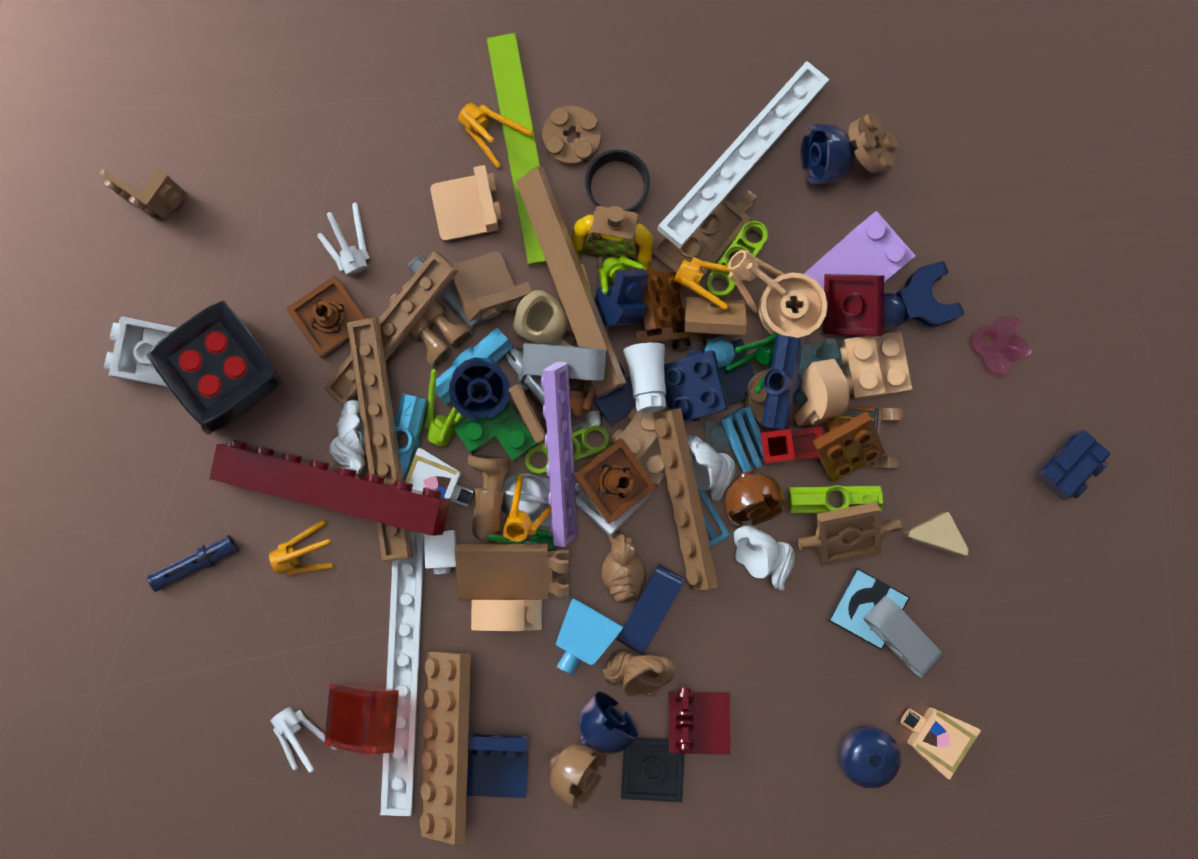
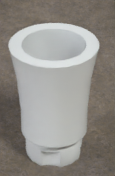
(647, 376)

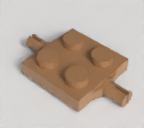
(849, 533)

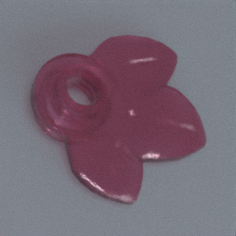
(1005, 344)

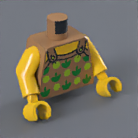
(613, 233)

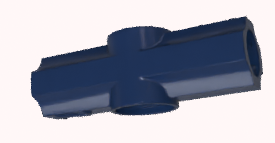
(784, 364)

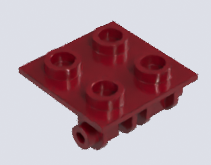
(699, 722)

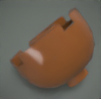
(753, 498)

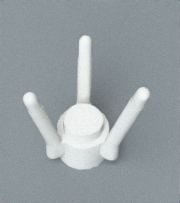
(351, 259)
(286, 726)

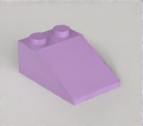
(866, 250)

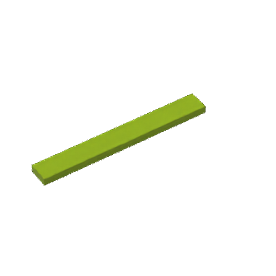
(520, 147)

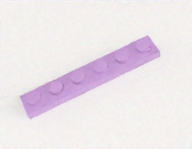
(560, 453)

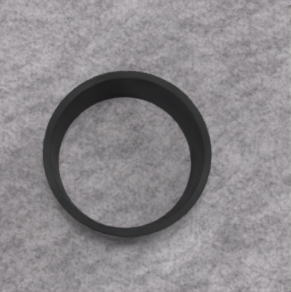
(618, 155)

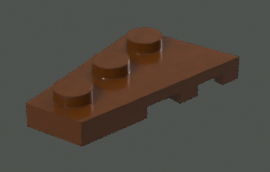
(671, 337)

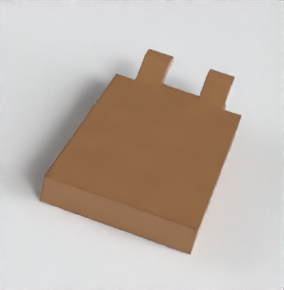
(711, 237)
(510, 572)

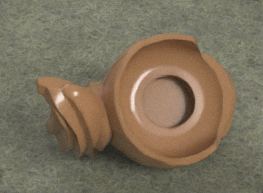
(623, 569)
(640, 673)

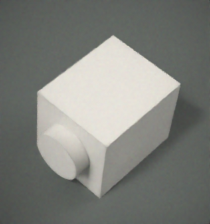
(440, 552)

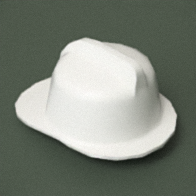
(533, 496)

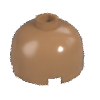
(574, 773)

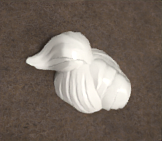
(349, 445)
(711, 469)
(763, 555)

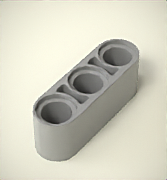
(582, 361)
(903, 637)

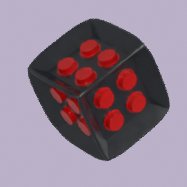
(214, 367)

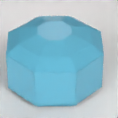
(723, 350)

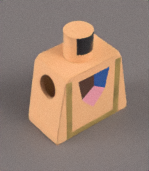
(939, 739)

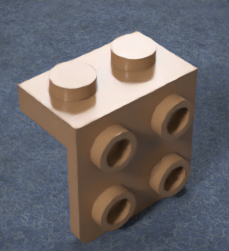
(157, 197)
(487, 286)

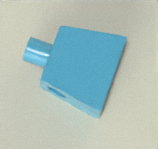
(584, 636)

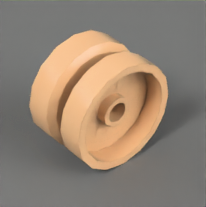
(804, 295)

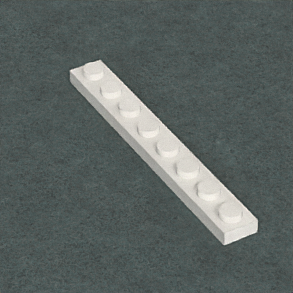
(742, 155)

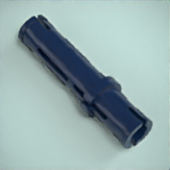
(161, 578)

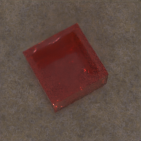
(361, 718)

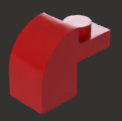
(789, 445)

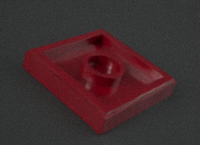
(854, 304)

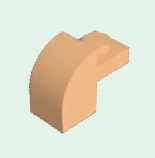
(826, 393)
(506, 615)

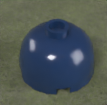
(827, 153)
(479, 388)
(605, 726)
(869, 757)

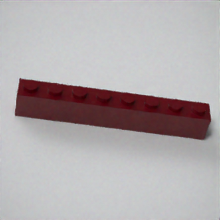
(331, 489)

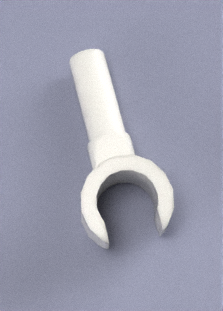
(592, 418)

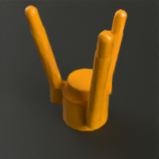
(475, 122)
(690, 276)
(518, 522)
(286, 558)

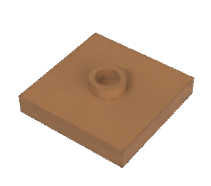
(709, 318)
(530, 411)

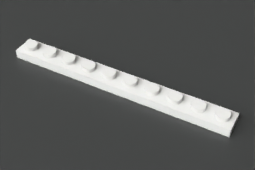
(404, 676)

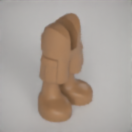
(455, 334)
(490, 497)

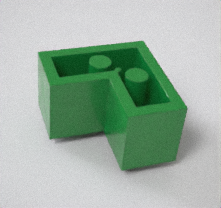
(505, 427)

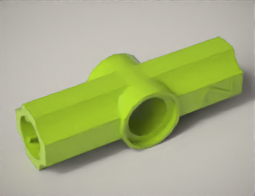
(816, 498)

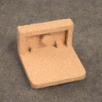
(466, 205)

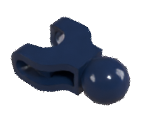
(917, 302)

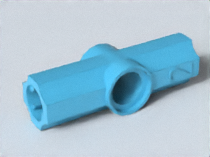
(493, 347)
(409, 420)

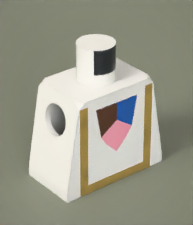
(433, 473)

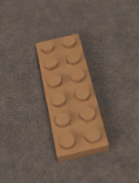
(445, 747)

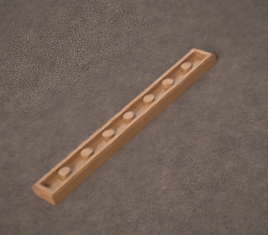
(568, 274)
(378, 424)

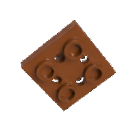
(328, 297)
(663, 302)
(848, 445)
(632, 484)

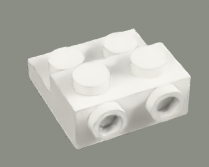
(132, 343)

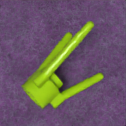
(610, 268)
(441, 427)

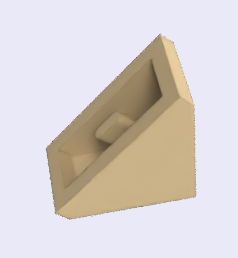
(939, 533)

